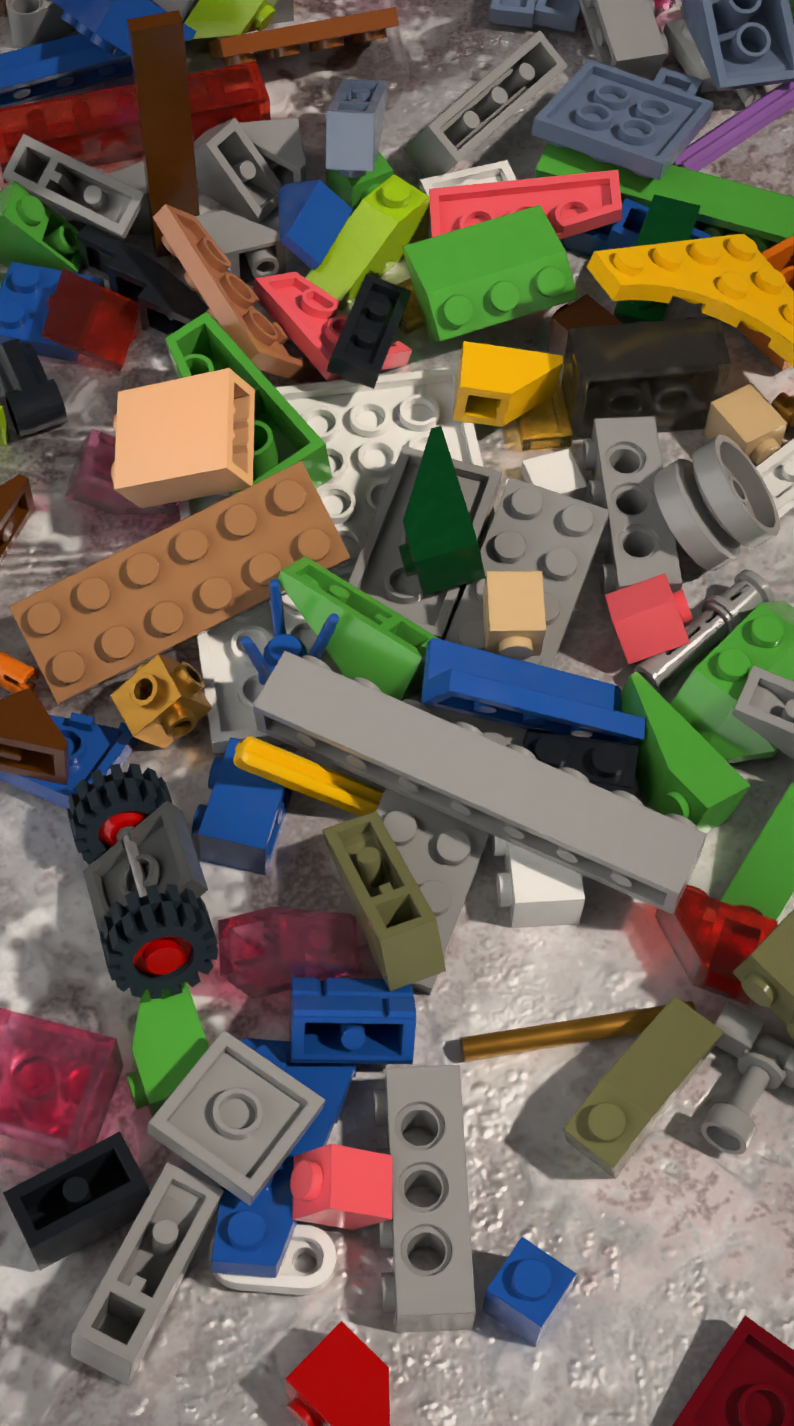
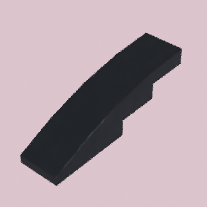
(162, 298)

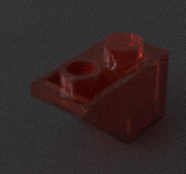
(713, 940)

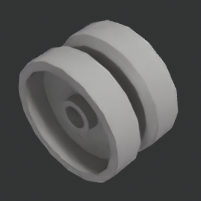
(716, 503)

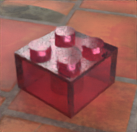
(52, 1088)

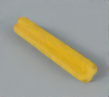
(306, 776)

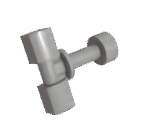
(762, 1063)

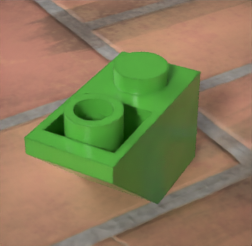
(35, 232)

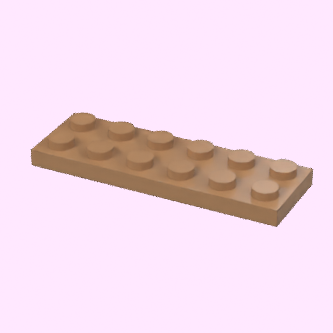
(176, 583)

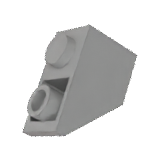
(248, 245)

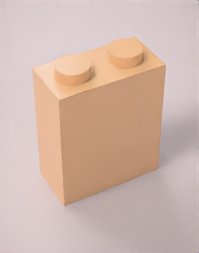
(184, 439)

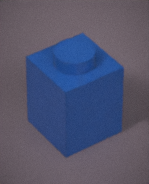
(528, 1291)

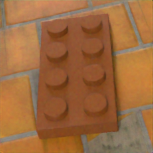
(318, 34)

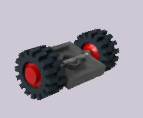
(142, 881)

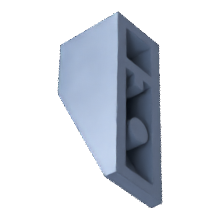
(355, 126)

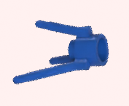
(283, 641)

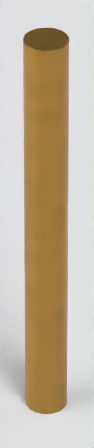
(558, 1033)

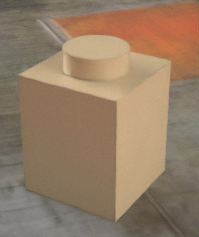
(747, 421)
(514, 613)

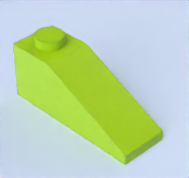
(373, 239)

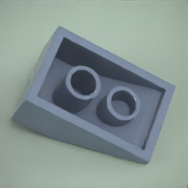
(743, 40)

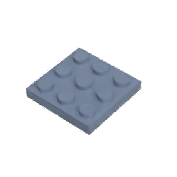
(622, 119)

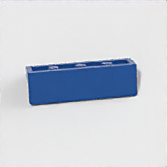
(57, 69)
(524, 694)

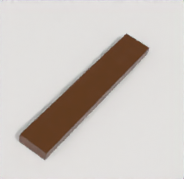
(164, 115)

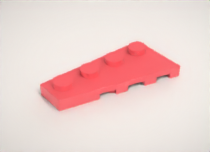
(570, 202)

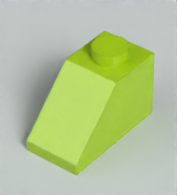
(230, 17)

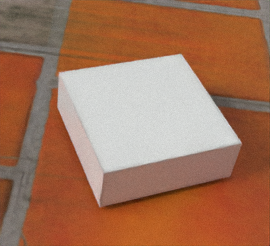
(556, 473)

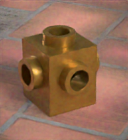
(162, 701)

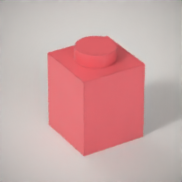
(649, 618)
(342, 1187)

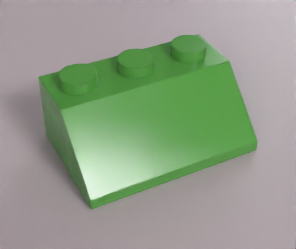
(489, 273)

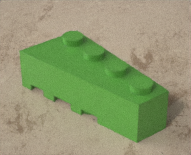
(279, 431)

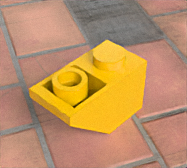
(502, 382)

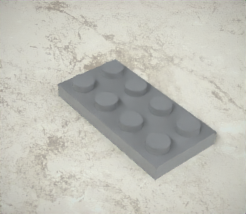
(380, 565)

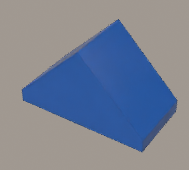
(310, 219)

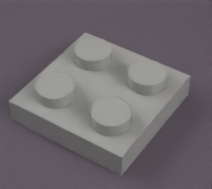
(236, 1117)

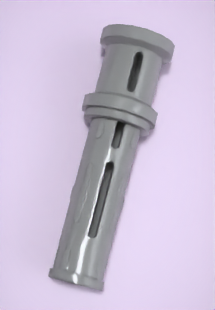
(717, 621)

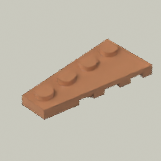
(227, 296)

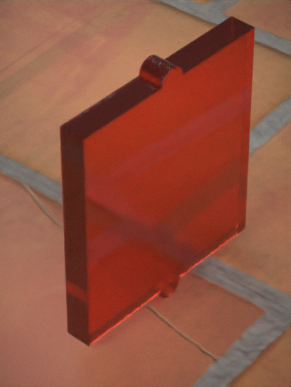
(91, 320)

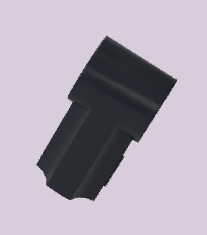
(29, 395)

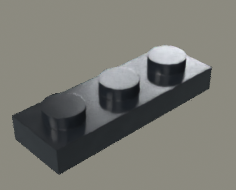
(369, 331)

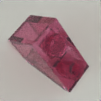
(277, 943)

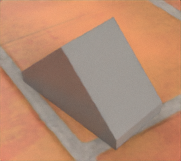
(280, 146)

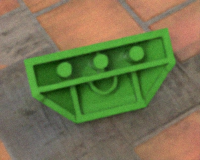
(717, 681)

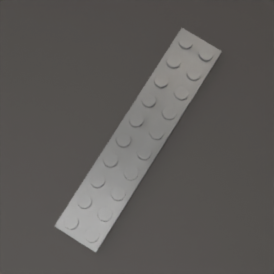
(528, 533)

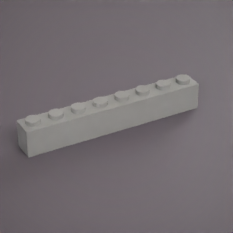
(480, 780)

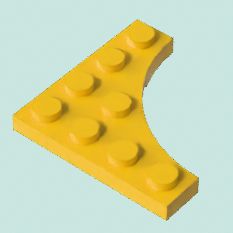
(718, 272)

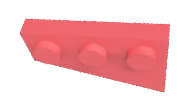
(312, 319)

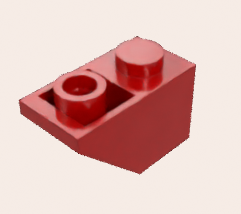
(340, 1384)

